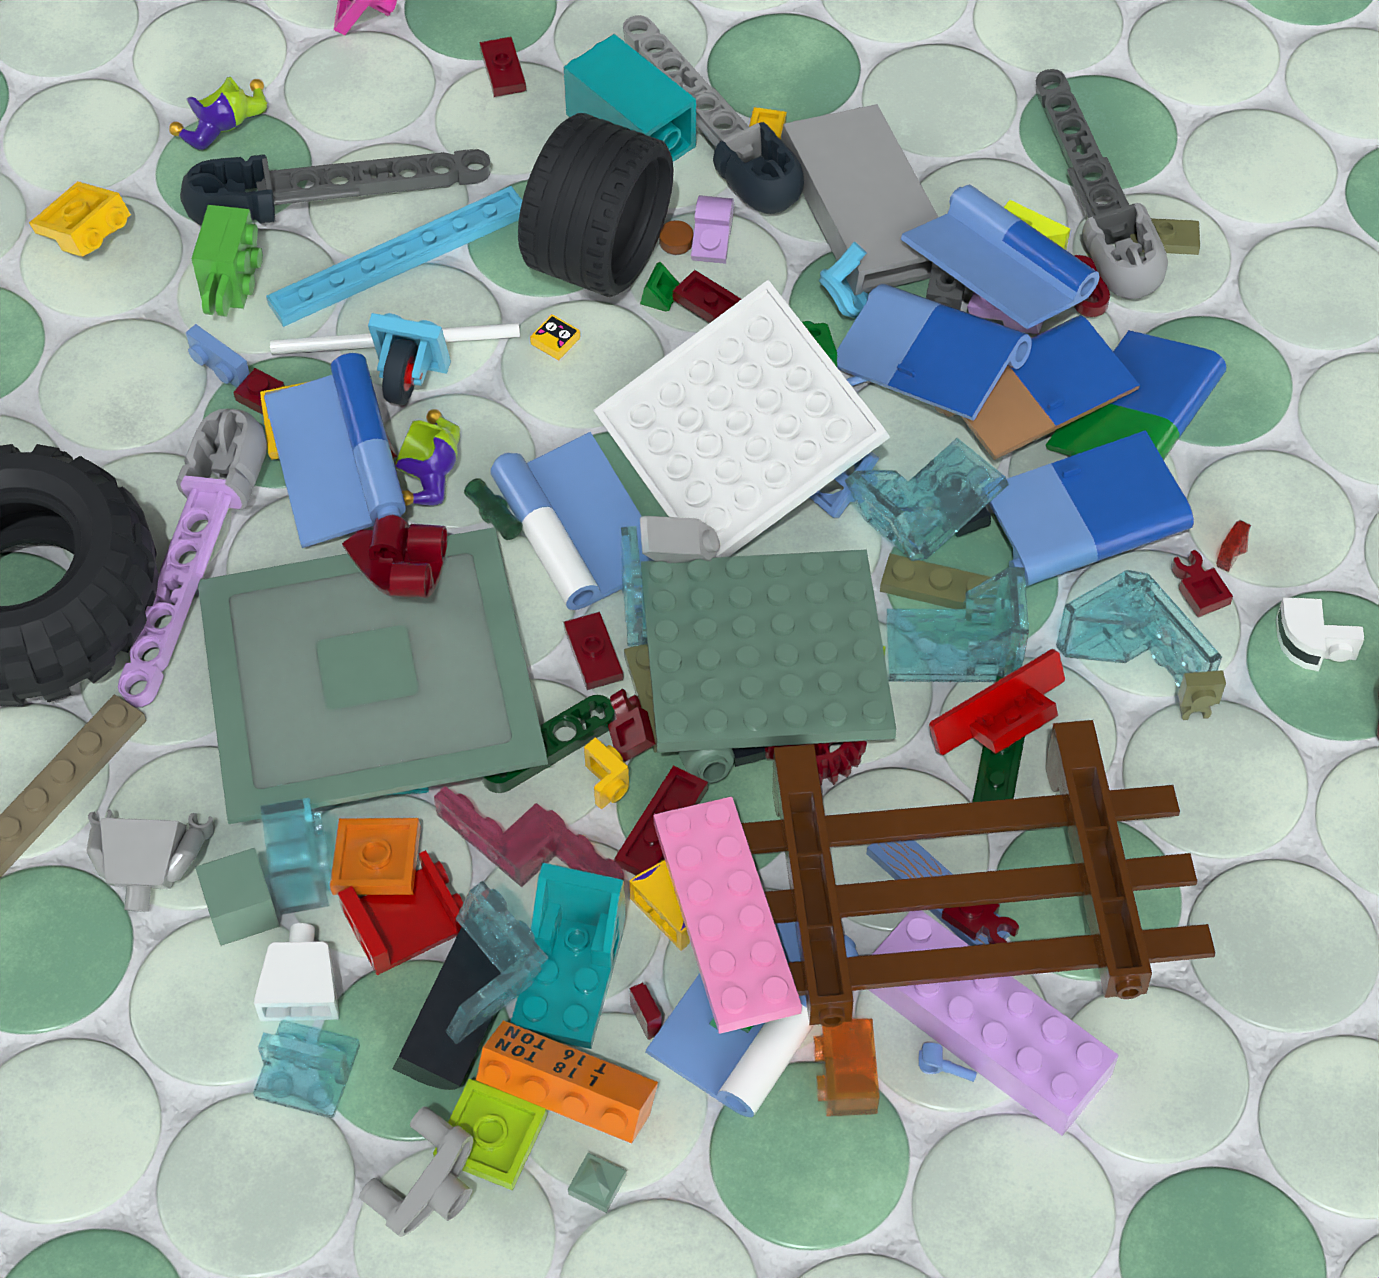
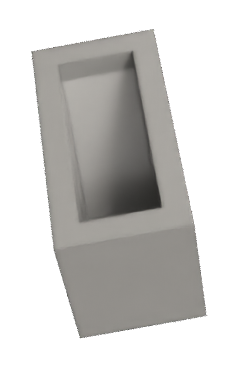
(677, 539)

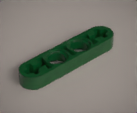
(556, 748)

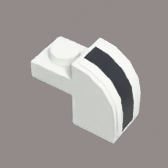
(1308, 640)

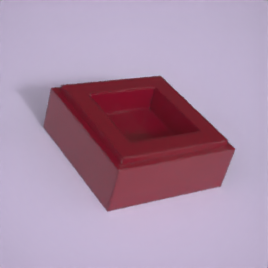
(645, 1010)

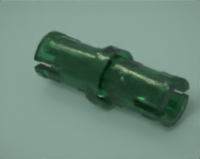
(493, 509)

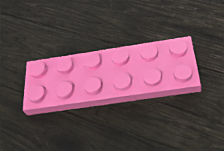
(726, 915)

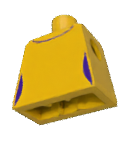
(656, 898)

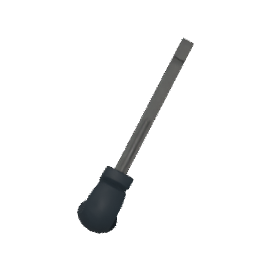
(225, 180)

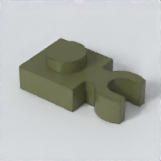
(1200, 691)

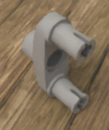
(436, 1188)

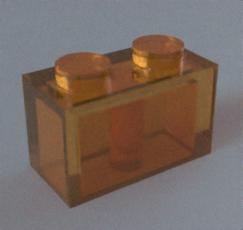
(848, 1068)

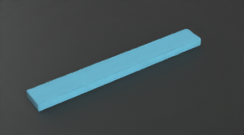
(395, 256)

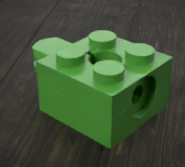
(226, 259)

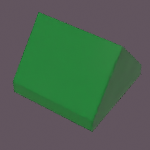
(659, 289)

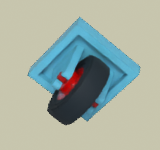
(406, 353)

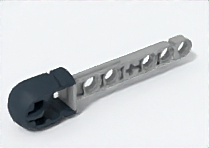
(763, 182)

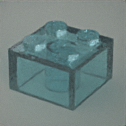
(297, 855)

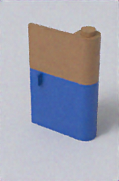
(1061, 381)

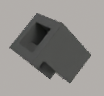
(945, 288)

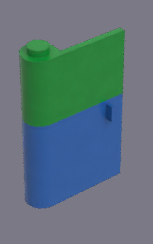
(1172, 389)

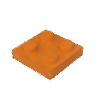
(376, 855)

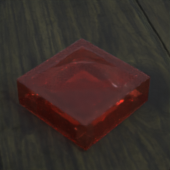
(1234, 545)

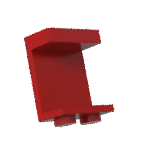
(407, 925)

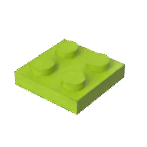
(501, 1132)

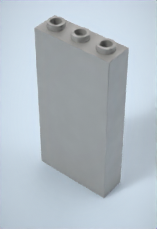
(862, 193)

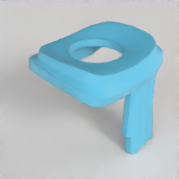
(837, 285)

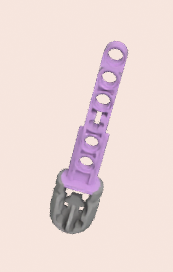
(226, 444)

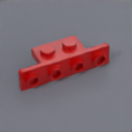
(1003, 709)

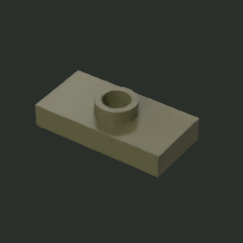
(1177, 235)

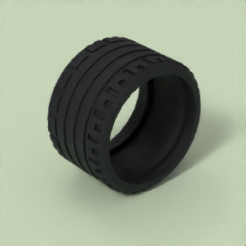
(595, 204)

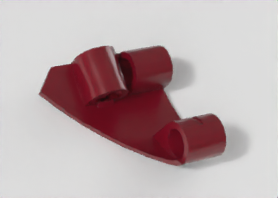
(400, 557)

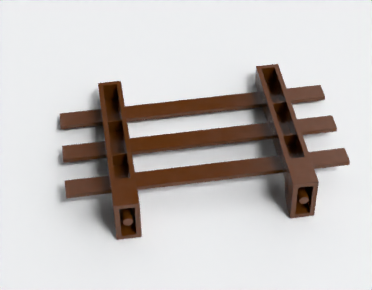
(1098, 875)

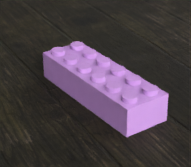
(1001, 1031)

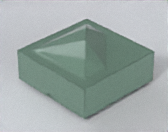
(597, 1182)

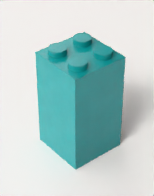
(631, 92)

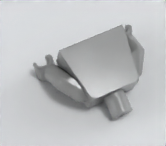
(143, 853)

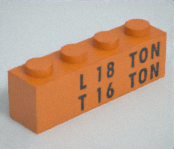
(566, 1081)

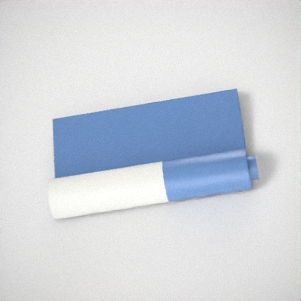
(735, 1064)

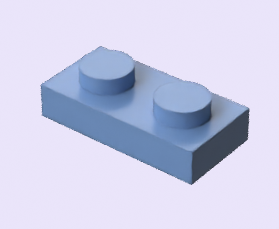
(217, 356)

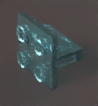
(305, 1068)

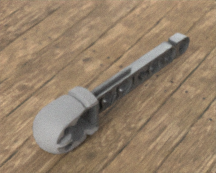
(1110, 222)

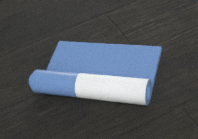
(571, 516)

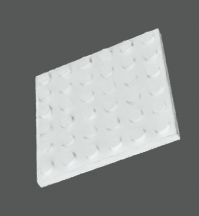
(741, 421)

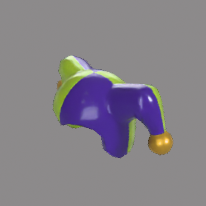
(221, 112)
(429, 456)

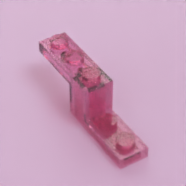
(526, 843)

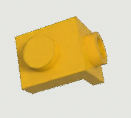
(610, 768)

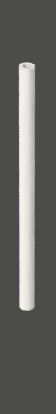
(365, 340)

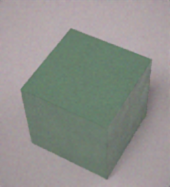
(237, 896)

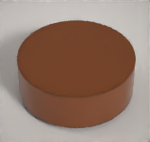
(676, 237)

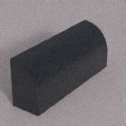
(429, 1051)

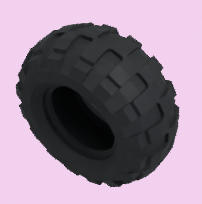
(103, 594)

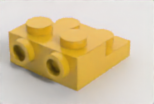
(82, 218)

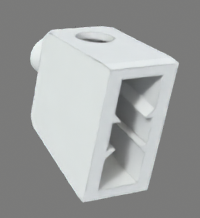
(297, 979)

